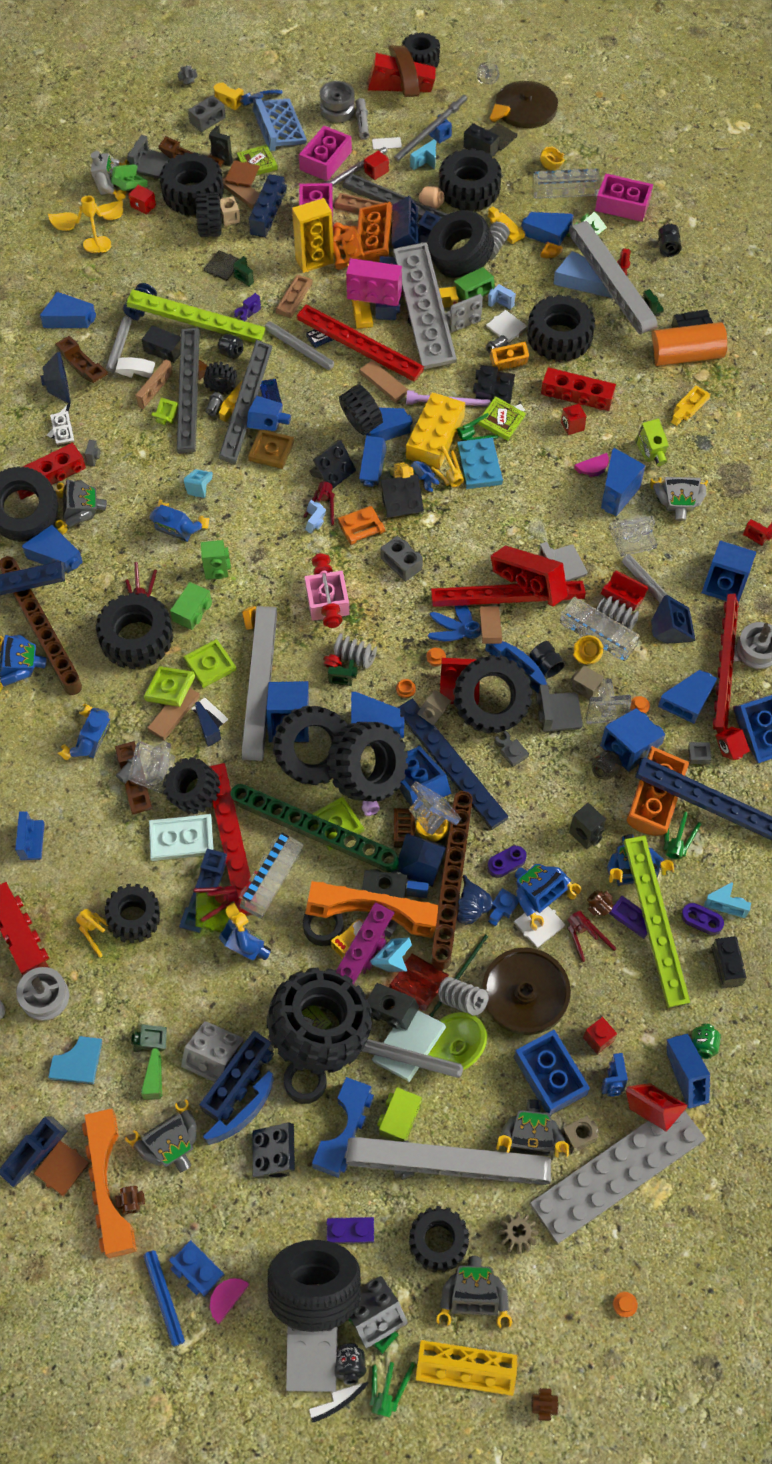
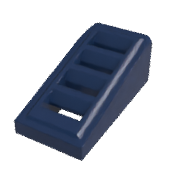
(209, 728)

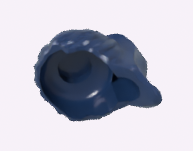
(473, 902)

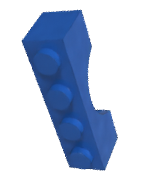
(332, 1154)

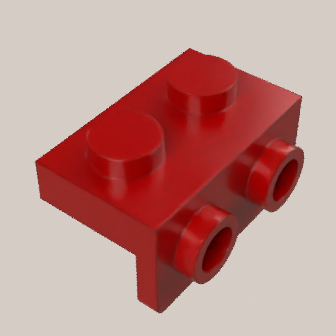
(625, 590)

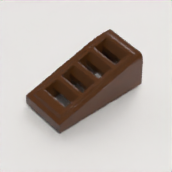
(398, 841)

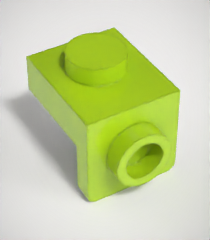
(165, 412)

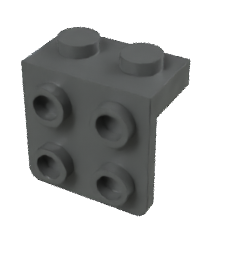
(147, 161)
(558, 710)

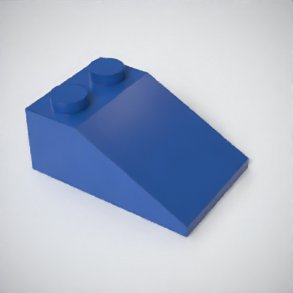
(756, 722)
(424, 771)

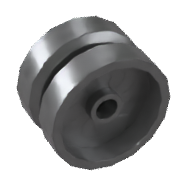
(337, 101)

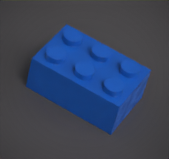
(551, 1072)

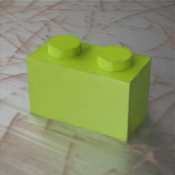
(400, 1115)

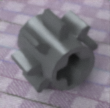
(187, 75)

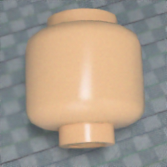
(431, 196)

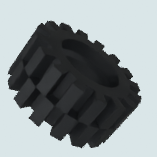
(215, 372)

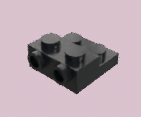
(493, 383)

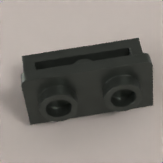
(221, 146)

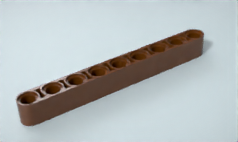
(44, 631)
(449, 887)

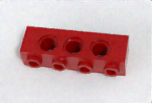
(578, 389)
(57, 466)

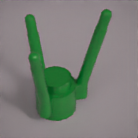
(467, 431)
(675, 847)
(383, 1403)

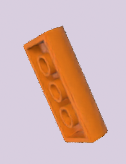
(374, 230)
(689, 343)
(651, 806)

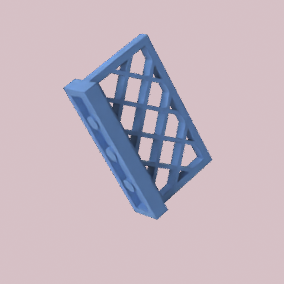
(267, 124)

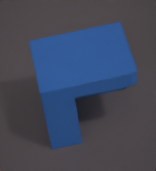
(442, 131)

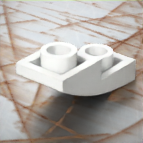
(129, 366)
(62, 428)

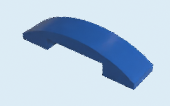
(522, 660)
(221, 1132)

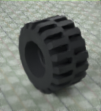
(423, 48)
(208, 214)
(361, 409)
(180, 778)
(132, 897)
(441, 1218)

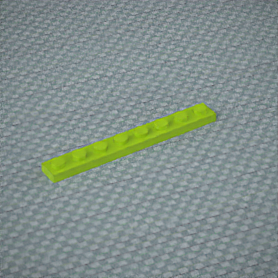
(195, 316)
(656, 922)

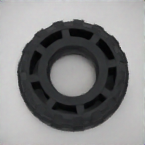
(311, 1046)

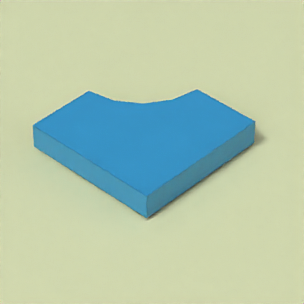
(79, 1063)

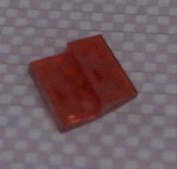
(419, 981)

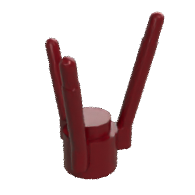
(324, 493)
(138, 589)
(223, 895)
(580, 923)

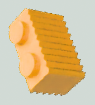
(509, 356)

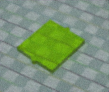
(205, 905)

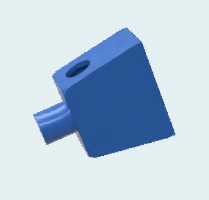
(266, 414)

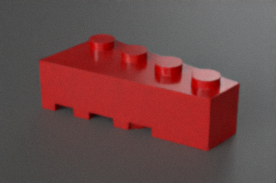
(386, 76)
(531, 572)
(17, 933)

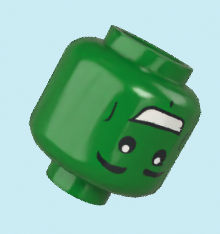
(706, 1040)

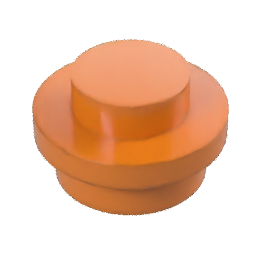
(435, 655)
(405, 688)
(640, 703)
(625, 1304)

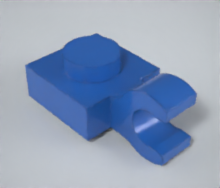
(424, 472)
(504, 905)

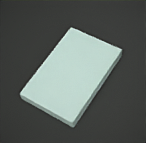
(180, 837)
(419, 1037)

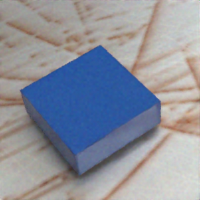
(417, 889)

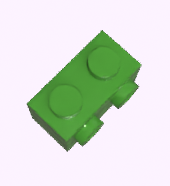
(474, 284)
(215, 559)
(191, 606)

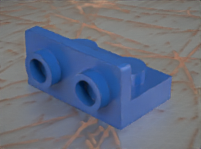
(29, 837)
(616, 1078)
(196, 1269)

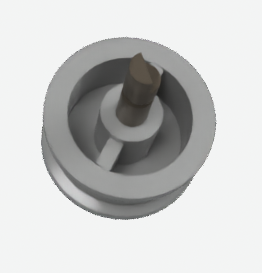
(755, 645)
(42, 993)

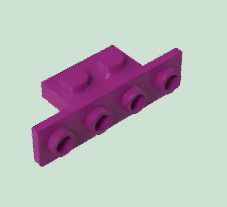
(366, 943)

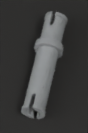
(361, 114)

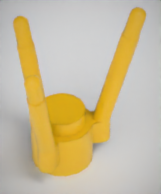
(454, 475)
(90, 921)

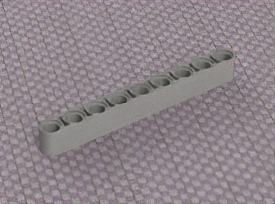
(613, 277)
(259, 679)
(448, 1161)

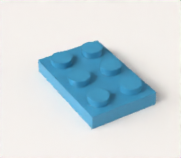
(479, 463)

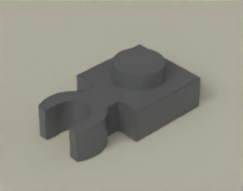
(512, 750)

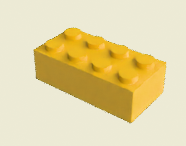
(313, 235)
(435, 428)

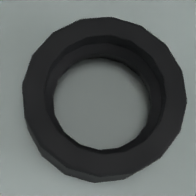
(324, 940)
(299, 1097)

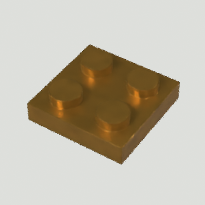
(271, 449)

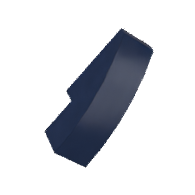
(32, 1150)

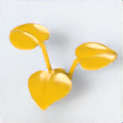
(108, 211)

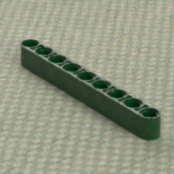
(321, 833)

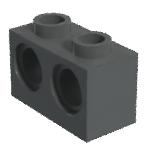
(206, 113)
(398, 560)

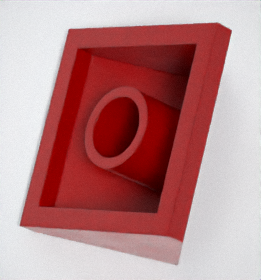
(654, 1105)

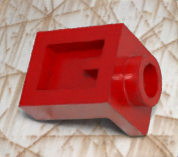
(757, 532)

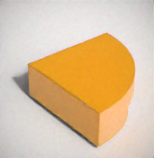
(498, 112)
(551, 250)
(249, 617)

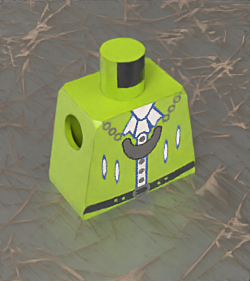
(652, 442)

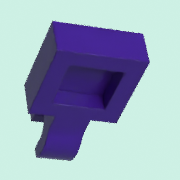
(250, 307)

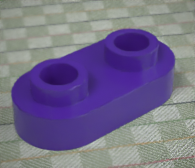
(508, 861)
(702, 918)

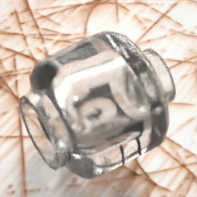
(488, 73)

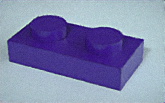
(630, 916)
(350, 1230)

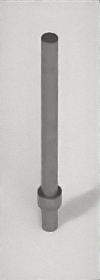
(453, 108)
(353, 169)

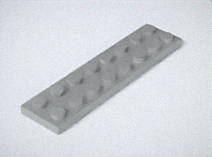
(425, 306)
(614, 1175)

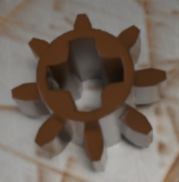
(600, 903)
(130, 1199)
(544, 1404)

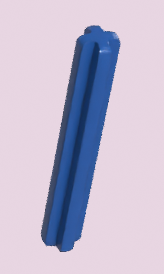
(164, 1298)

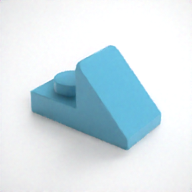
(424, 155)
(197, 482)
(721, 901)
(391, 955)

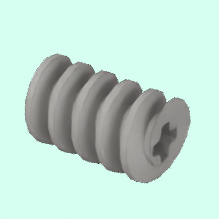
(500, 233)
(618, 613)
(355, 652)
(463, 996)

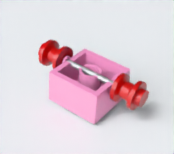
(326, 592)

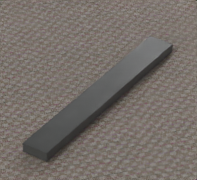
(381, 194)
(188, 390)
(248, 392)

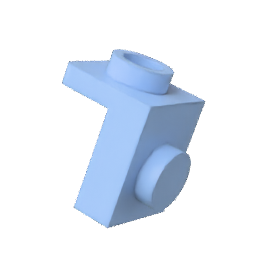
(502, 296)
(316, 520)

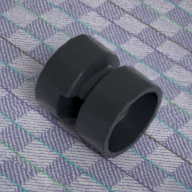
(669, 240)
(547, 659)

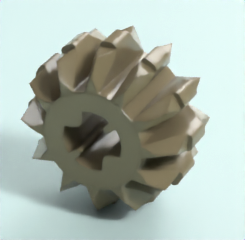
(521, 1241)

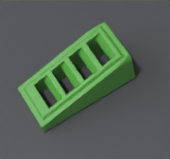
(153, 1079)

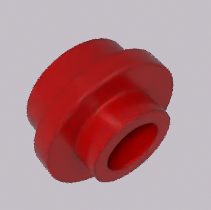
(332, 661)

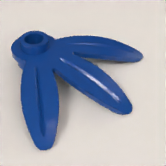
(247, 99)
(467, 627)

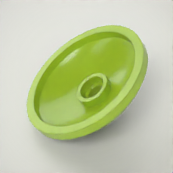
(461, 1040)

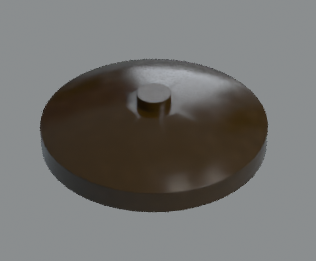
(529, 104)
(526, 991)

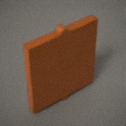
(242, 173)
(61, 1168)

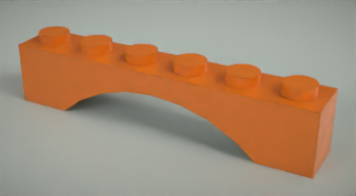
(415, 916)
(116, 1231)

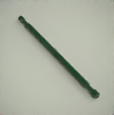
(462, 970)

